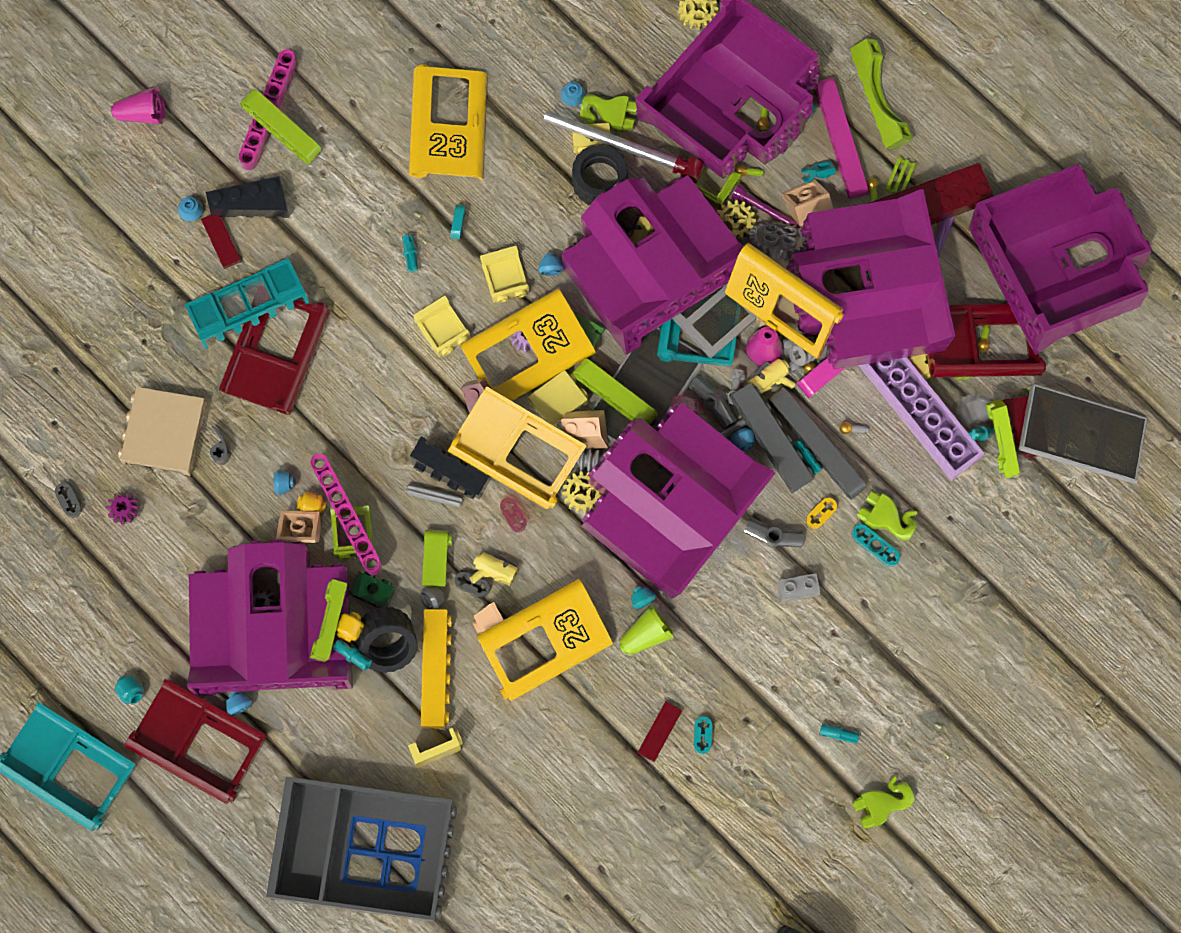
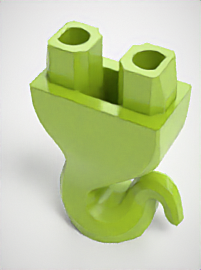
(610, 111)
(886, 516)
(881, 804)

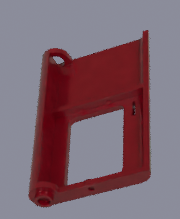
(962, 354)
(267, 377)
(172, 727)

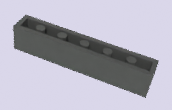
(771, 437)

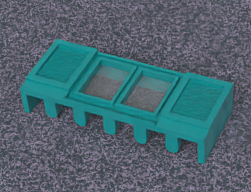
(245, 301)

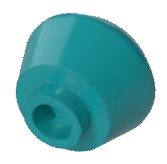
(642, 597)

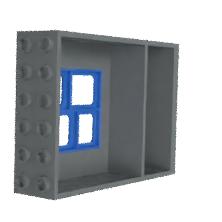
(317, 844)

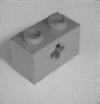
(798, 588)

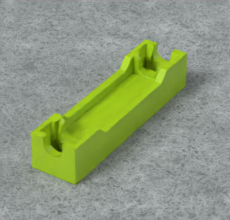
(1007, 456)
(334, 596)

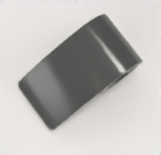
(219, 447)

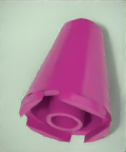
(140, 107)
(764, 346)

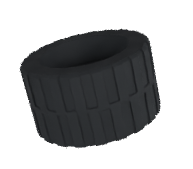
(592, 155)
(396, 655)

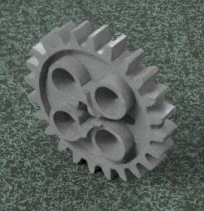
(777, 239)

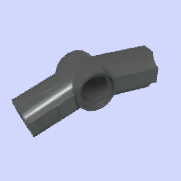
(713, 401)
(786, 537)

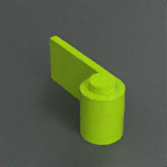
(435, 557)

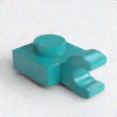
(819, 170)

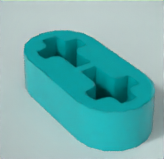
(458, 220)
(707, 736)

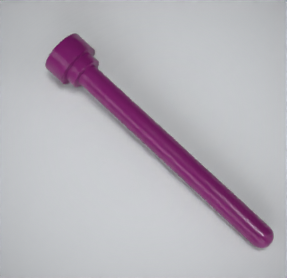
(741, 194)

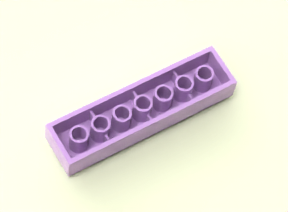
(924, 415)

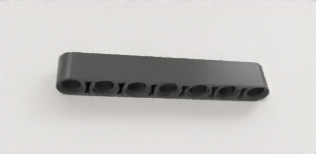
(817, 443)

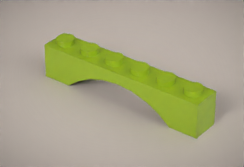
(868, 62)

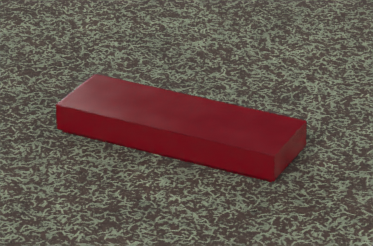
(221, 241)
(659, 731)

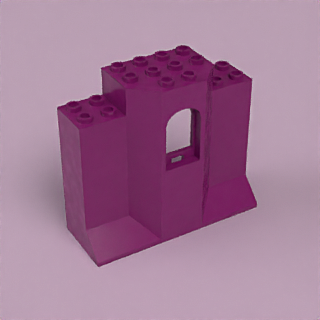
(732, 60)
(1027, 236)
(661, 275)
(905, 302)
(674, 532)
(252, 650)

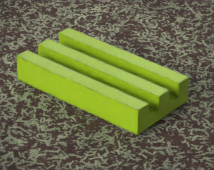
(905, 163)

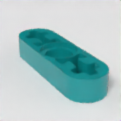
(890, 550)

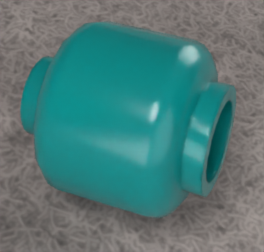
(129, 689)

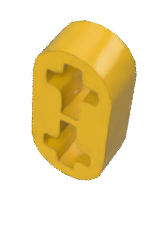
(824, 516)

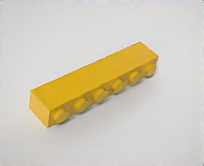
(435, 669)

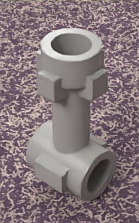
(787, 346)
(737, 376)

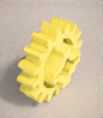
(701, 16)
(742, 220)
(576, 496)

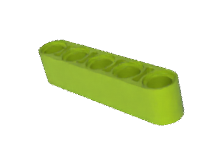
(280, 126)
(613, 392)

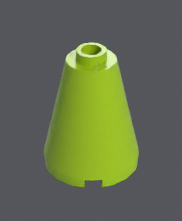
(646, 632)

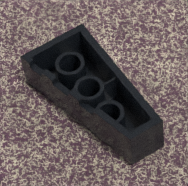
(251, 199)
(449, 469)

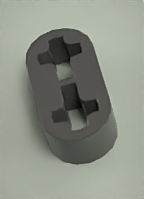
(64, 502)
(469, 588)

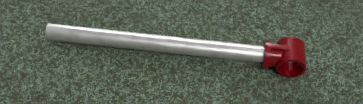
(690, 167)

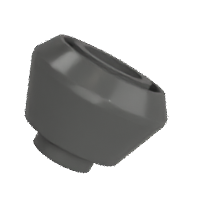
(432, 597)

